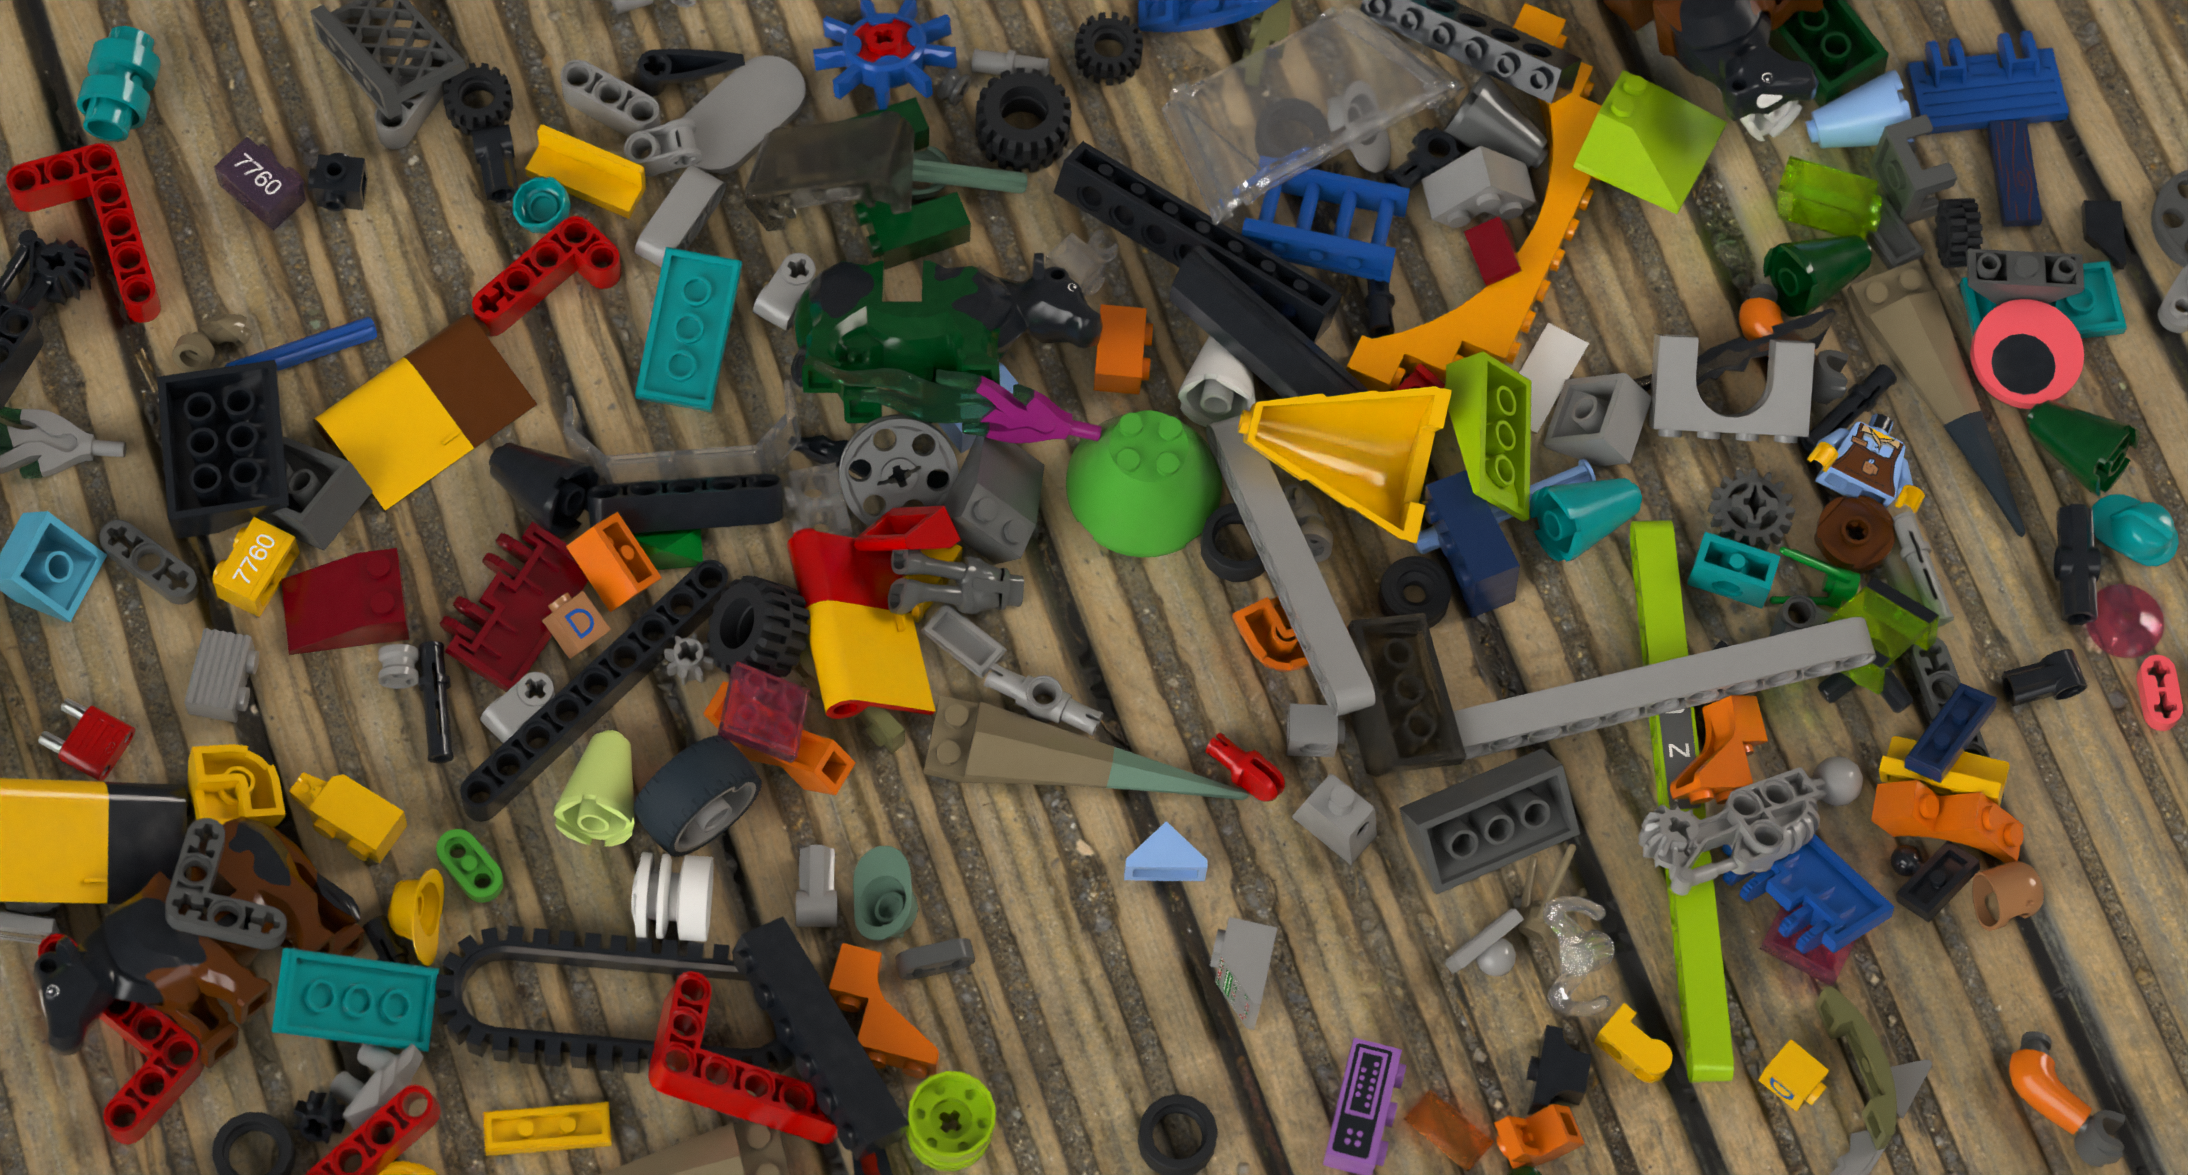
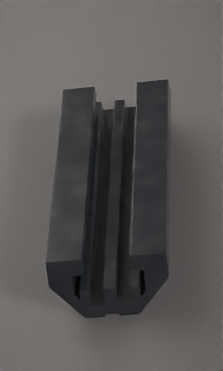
(1256, 331)

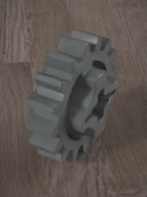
(1766, 503)

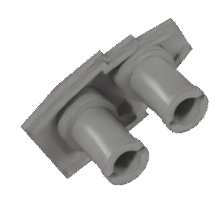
(390, 1077)

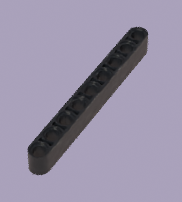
(590, 706)

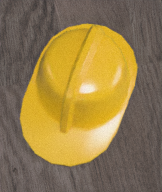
(417, 912)

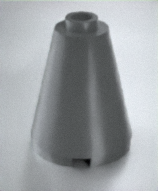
(1495, 122)

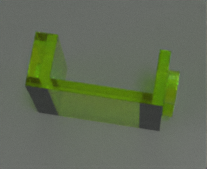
(1893, 626)

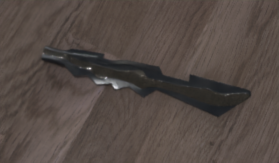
(1737, 353)

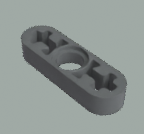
(153, 578)

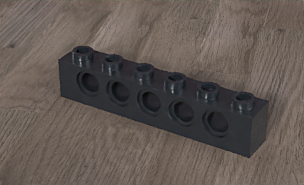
(1481, 44)

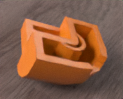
(1270, 635)

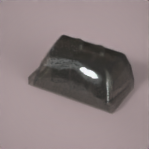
(1412, 711)

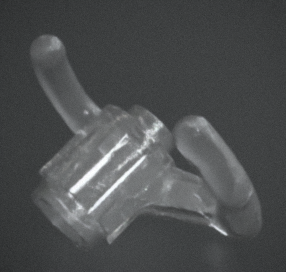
(1579, 954)

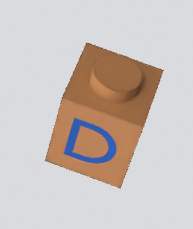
(575, 623)

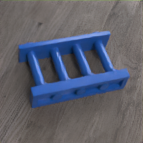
(1333, 251)

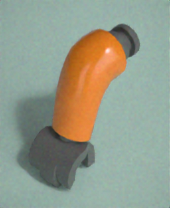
(1756, 321)
(2038, 1085)

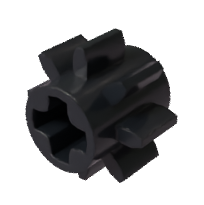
(319, 1116)

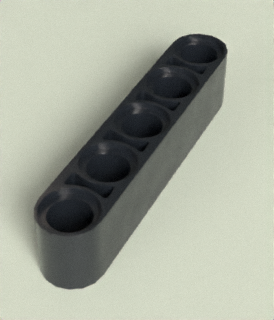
(689, 502)

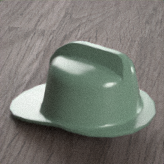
(883, 894)

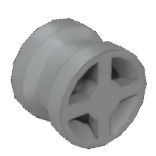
(398, 666)

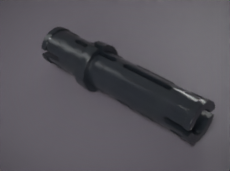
(1859, 399)
(433, 659)

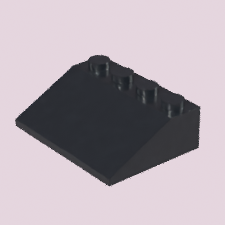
(222, 447)

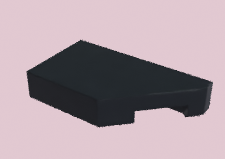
(2104, 229)

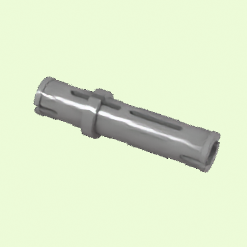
(1916, 553)

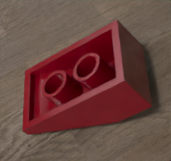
(346, 603)

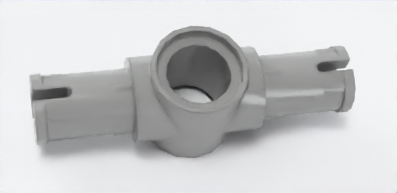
(1027, 688)

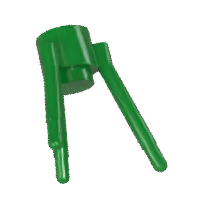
(1838, 582)

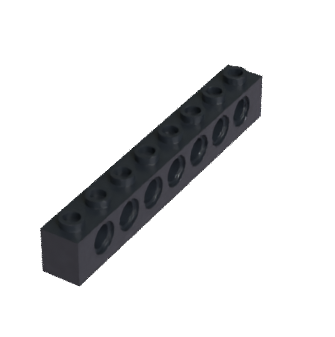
(1176, 227)

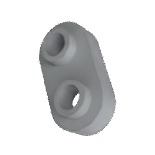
(2177, 296)

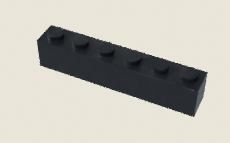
(819, 1038)

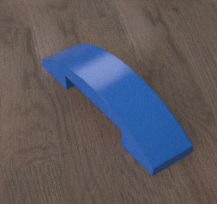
(1195, 14)

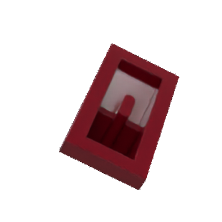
(1493, 250)

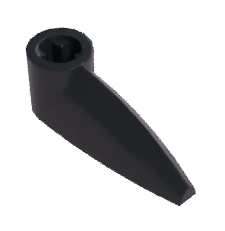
(681, 66)

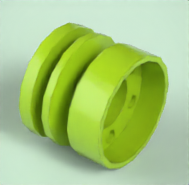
(946, 1098)

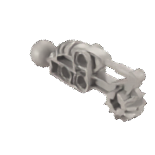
(1757, 823)

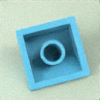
(48, 565)

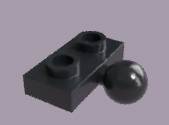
(1932, 882)

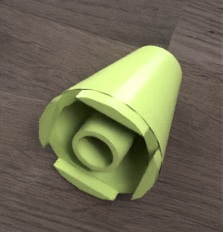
(599, 793)

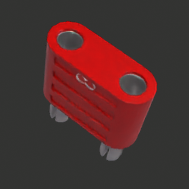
(94, 742)

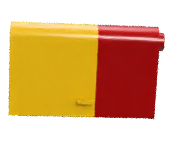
(855, 641)

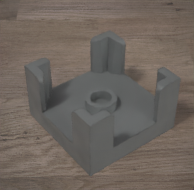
(1901, 174)

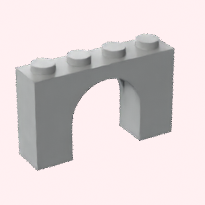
(1779, 411)

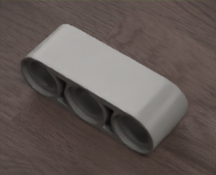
(604, 86)
(413, 111)
(681, 215)

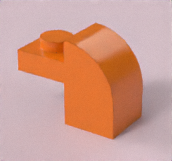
(1538, 1137)

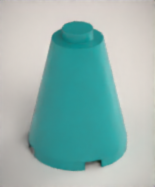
(1582, 514)

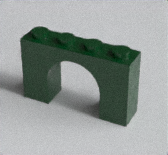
(928, 226)

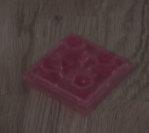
(764, 712)

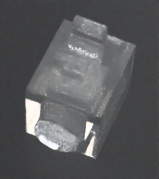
(1083, 261)

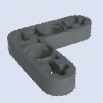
(199, 896)

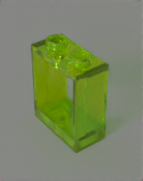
(1828, 199)

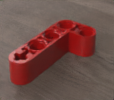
(502, 307)

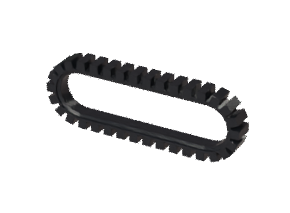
(478, 1036)

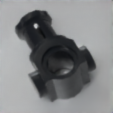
(1420, 161)

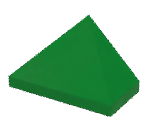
(672, 548)

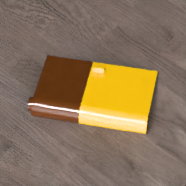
(425, 411)

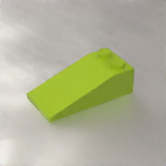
(1493, 429)

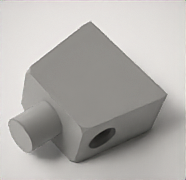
(1336, 816)

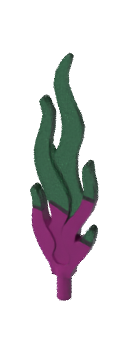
(967, 399)

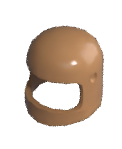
(2016, 889)

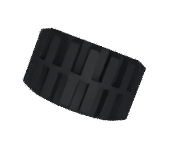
(1023, 94)
(758, 626)

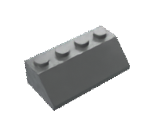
(1490, 820)

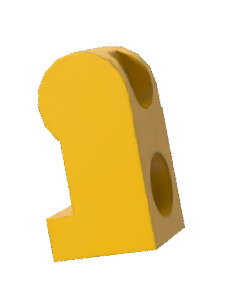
(1632, 1048)

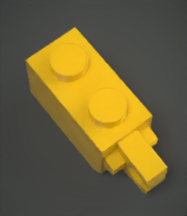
(350, 814)

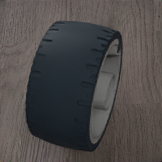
(697, 795)

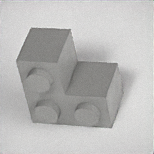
(1478, 184)

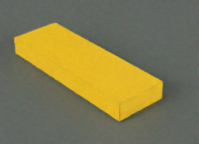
(547, 1128)

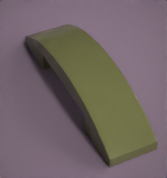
(1844, 1019)

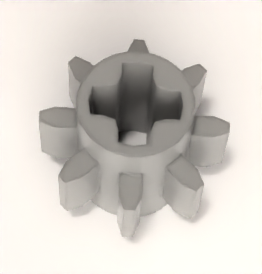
(683, 667)

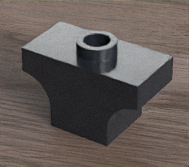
(1557, 1072)

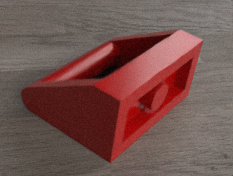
(909, 530)

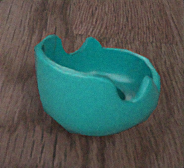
(541, 204)

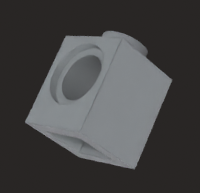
(1313, 731)

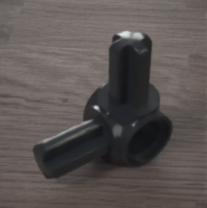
(1893, 691)

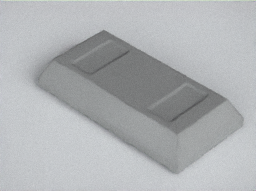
(963, 640)

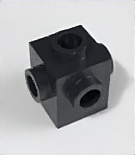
(339, 182)

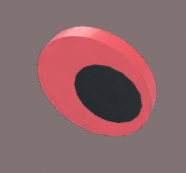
(2027, 353)

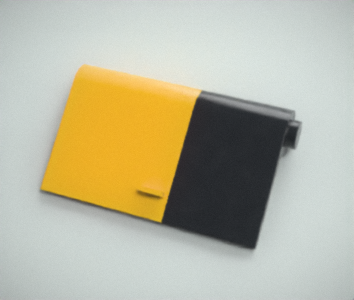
(87, 838)

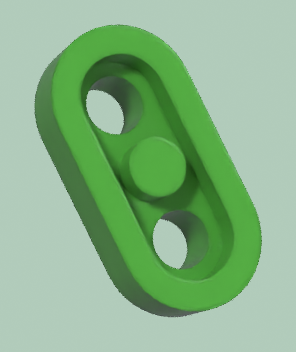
(471, 867)

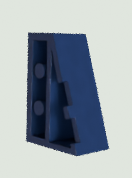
(1472, 543)

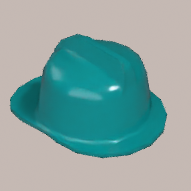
(2135, 529)

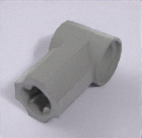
(816, 894)

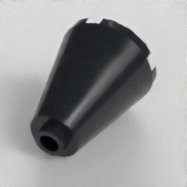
(545, 485)

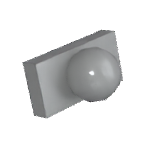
(1491, 951)

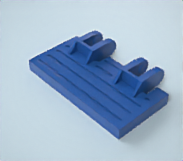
(1980, 92)
(1832, 893)

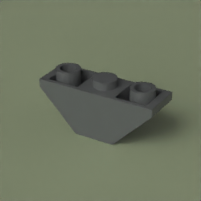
(2024, 275)

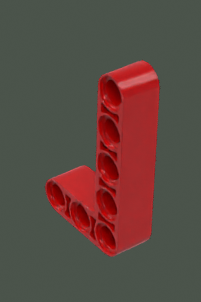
(113, 216)
(156, 1069)
(731, 1075)
(364, 1138)

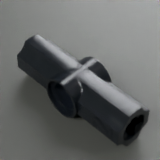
(2077, 564)

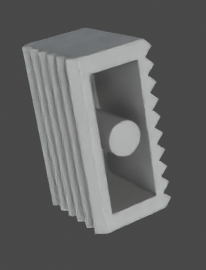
(221, 675)

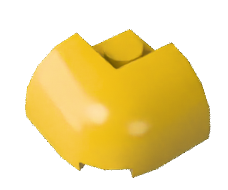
(233, 784)

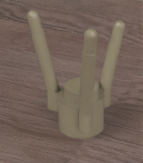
(1533, 924)

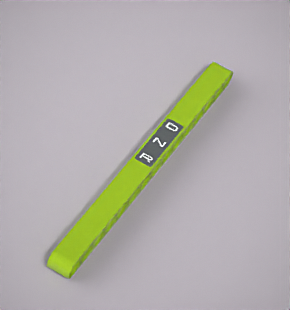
(1673, 749)

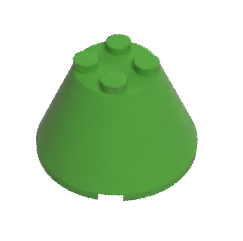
(1143, 484)

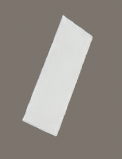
(1548, 368)

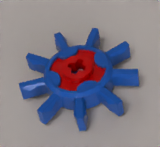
(885, 51)

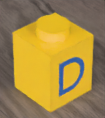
(1795, 1076)

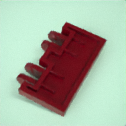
(519, 602)

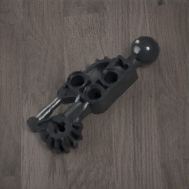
(54, 276)

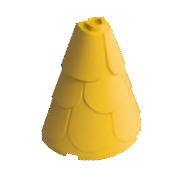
(1356, 448)

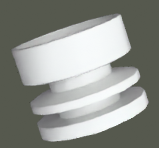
(673, 896)

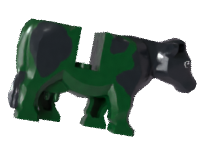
(958, 326)

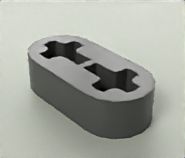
(935, 959)

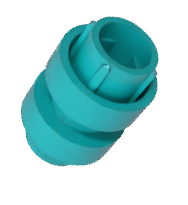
(120, 76)

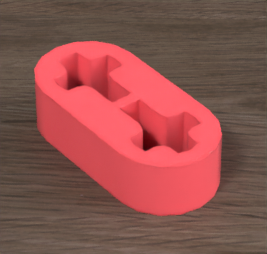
(2167, 691)

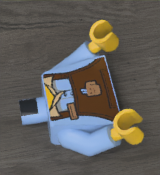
(1867, 464)

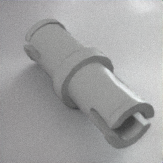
(997, 62)

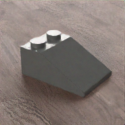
(321, 494)
(996, 499)

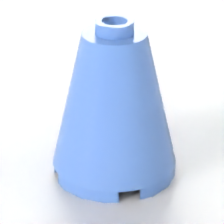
(1860, 115)

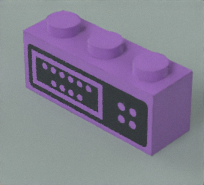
(1364, 1108)

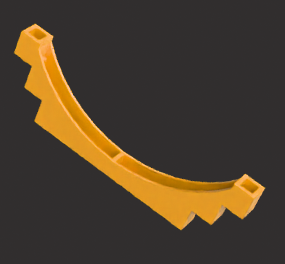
(1503, 309)

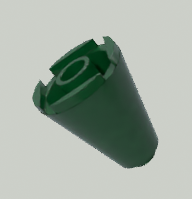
(1814, 270)
(2084, 443)

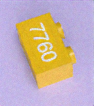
(255, 566)

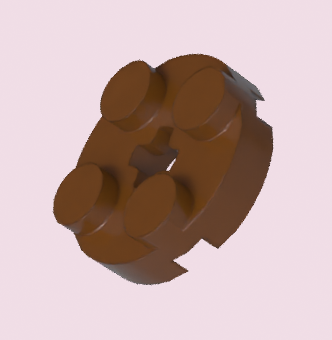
(1855, 512)

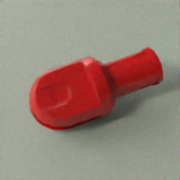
(1247, 768)

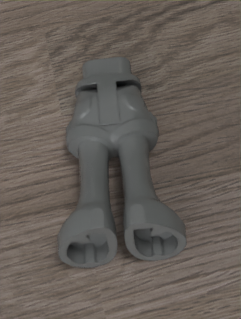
(976, 588)

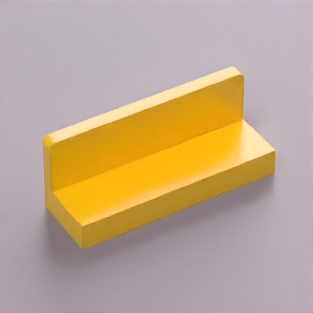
(588, 171)
(1968, 775)

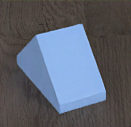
(1165, 858)

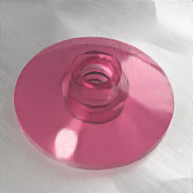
(2124, 636)

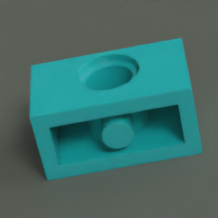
(1733, 570)

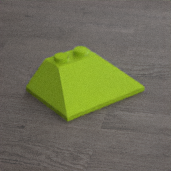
(1649, 142)

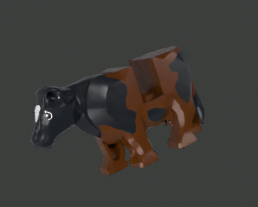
(1729, 47)
(183, 973)

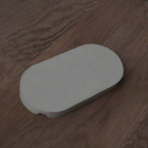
(743, 109)

